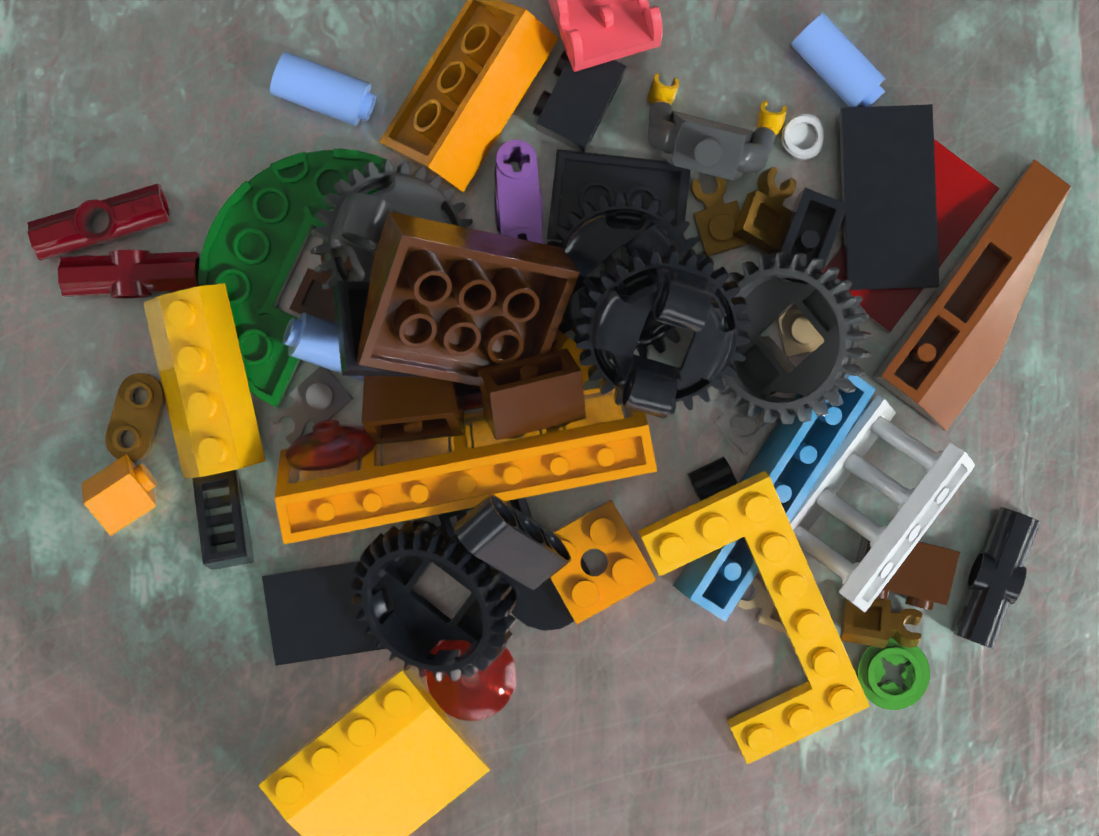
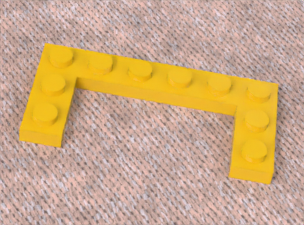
(756, 513)

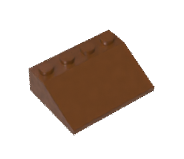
(460, 299)

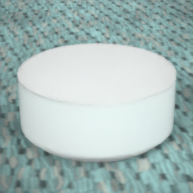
(803, 137)

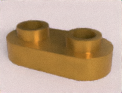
(138, 418)

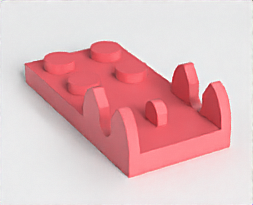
(605, 29)

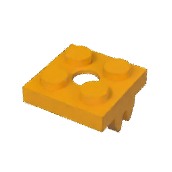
(625, 570)

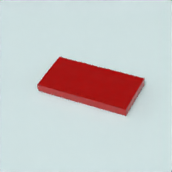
(959, 201)

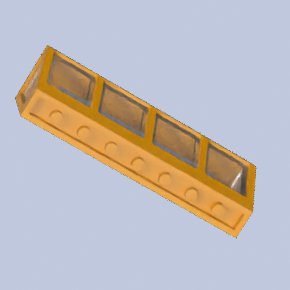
(461, 471)

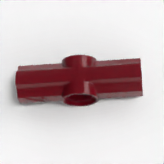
(72, 228)
(128, 273)

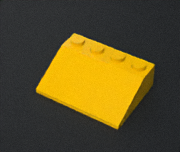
(376, 766)

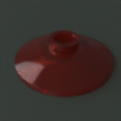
(329, 446)
(475, 701)

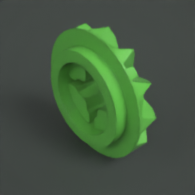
(890, 695)

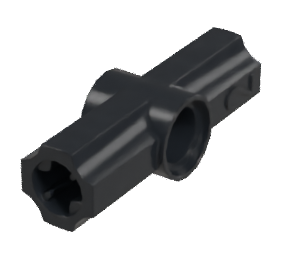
(997, 577)

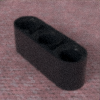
(512, 542)

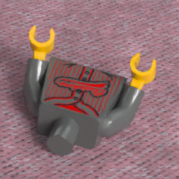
(709, 144)

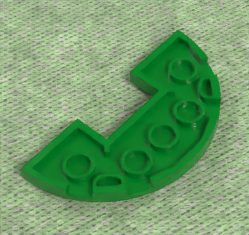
(257, 247)

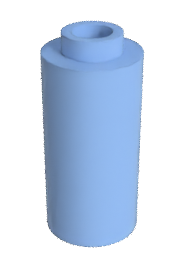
(839, 62)
(322, 89)
(314, 342)

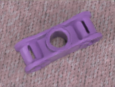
(518, 194)

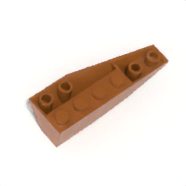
(976, 305)

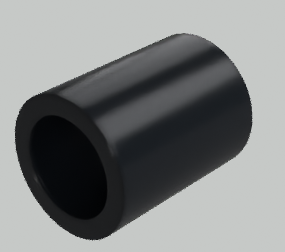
(712, 478)

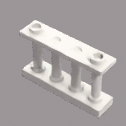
(916, 507)

